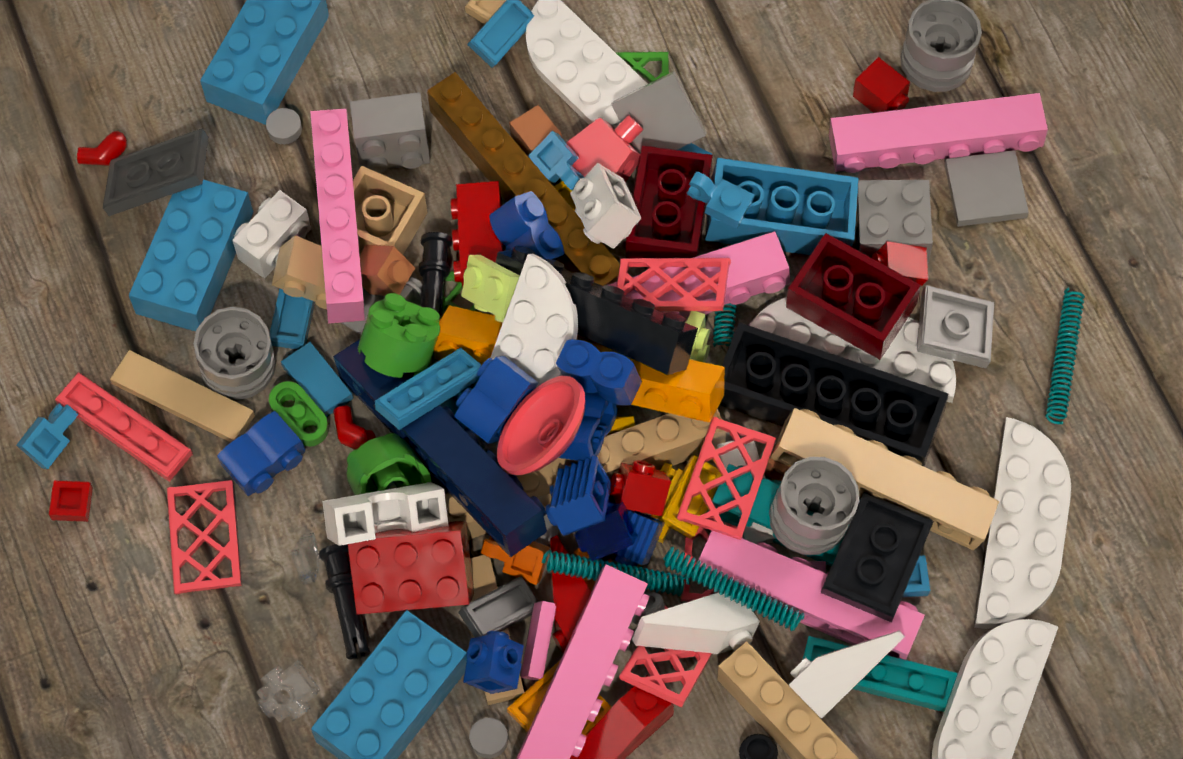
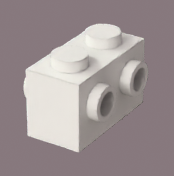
(605, 206)
(274, 224)

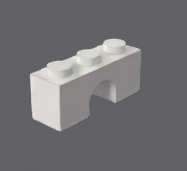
(407, 508)

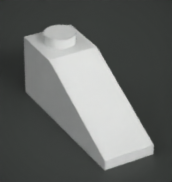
(702, 625)
(834, 674)

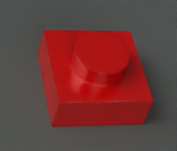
(70, 501)

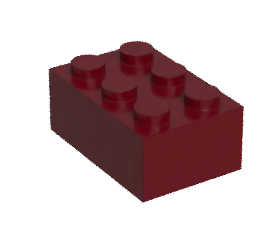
(669, 217)
(852, 296)

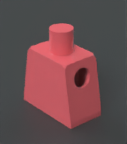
(607, 146)

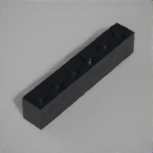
(618, 321)

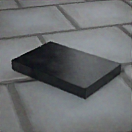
(877, 557)

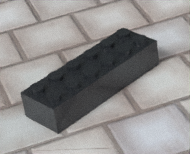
(774, 375)

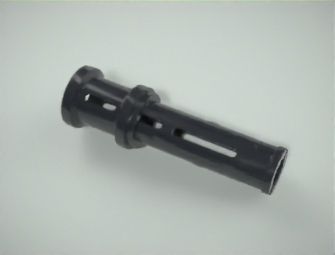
(434, 269)
(340, 584)

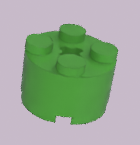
(399, 336)
(384, 465)

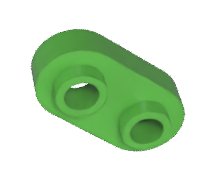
(301, 414)

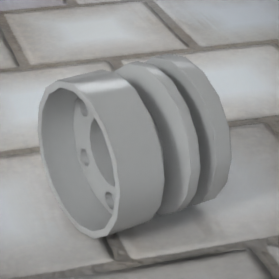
(940, 45)
(224, 338)
(815, 486)

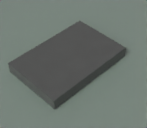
(156, 172)

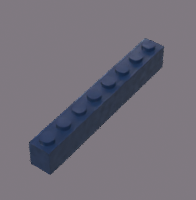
(454, 460)

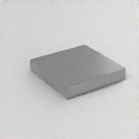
(663, 113)
(986, 188)
(955, 326)

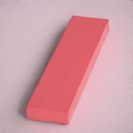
(124, 427)

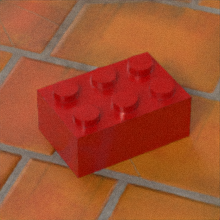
(412, 570)

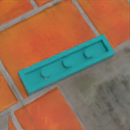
(896, 678)

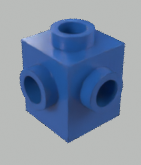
(493, 662)

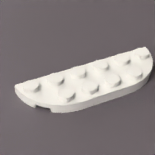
(577, 62)
(536, 324)
(899, 359)
(1026, 529)
(994, 692)

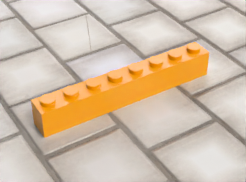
(686, 393)

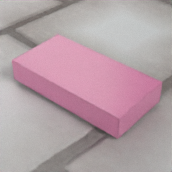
(538, 640)

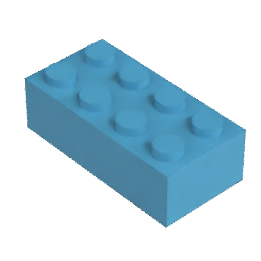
(262, 55)
(790, 202)
(190, 255)
(391, 693)

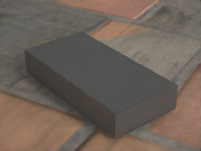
(499, 608)

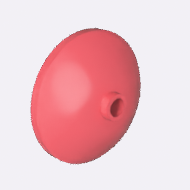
(542, 426)

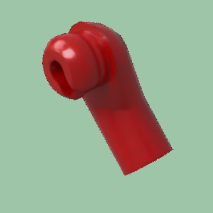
(107, 150)
(349, 433)

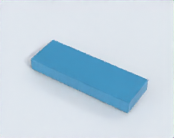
(428, 389)

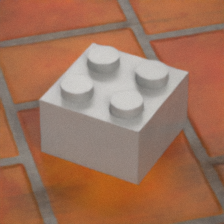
(390, 132)
(893, 213)

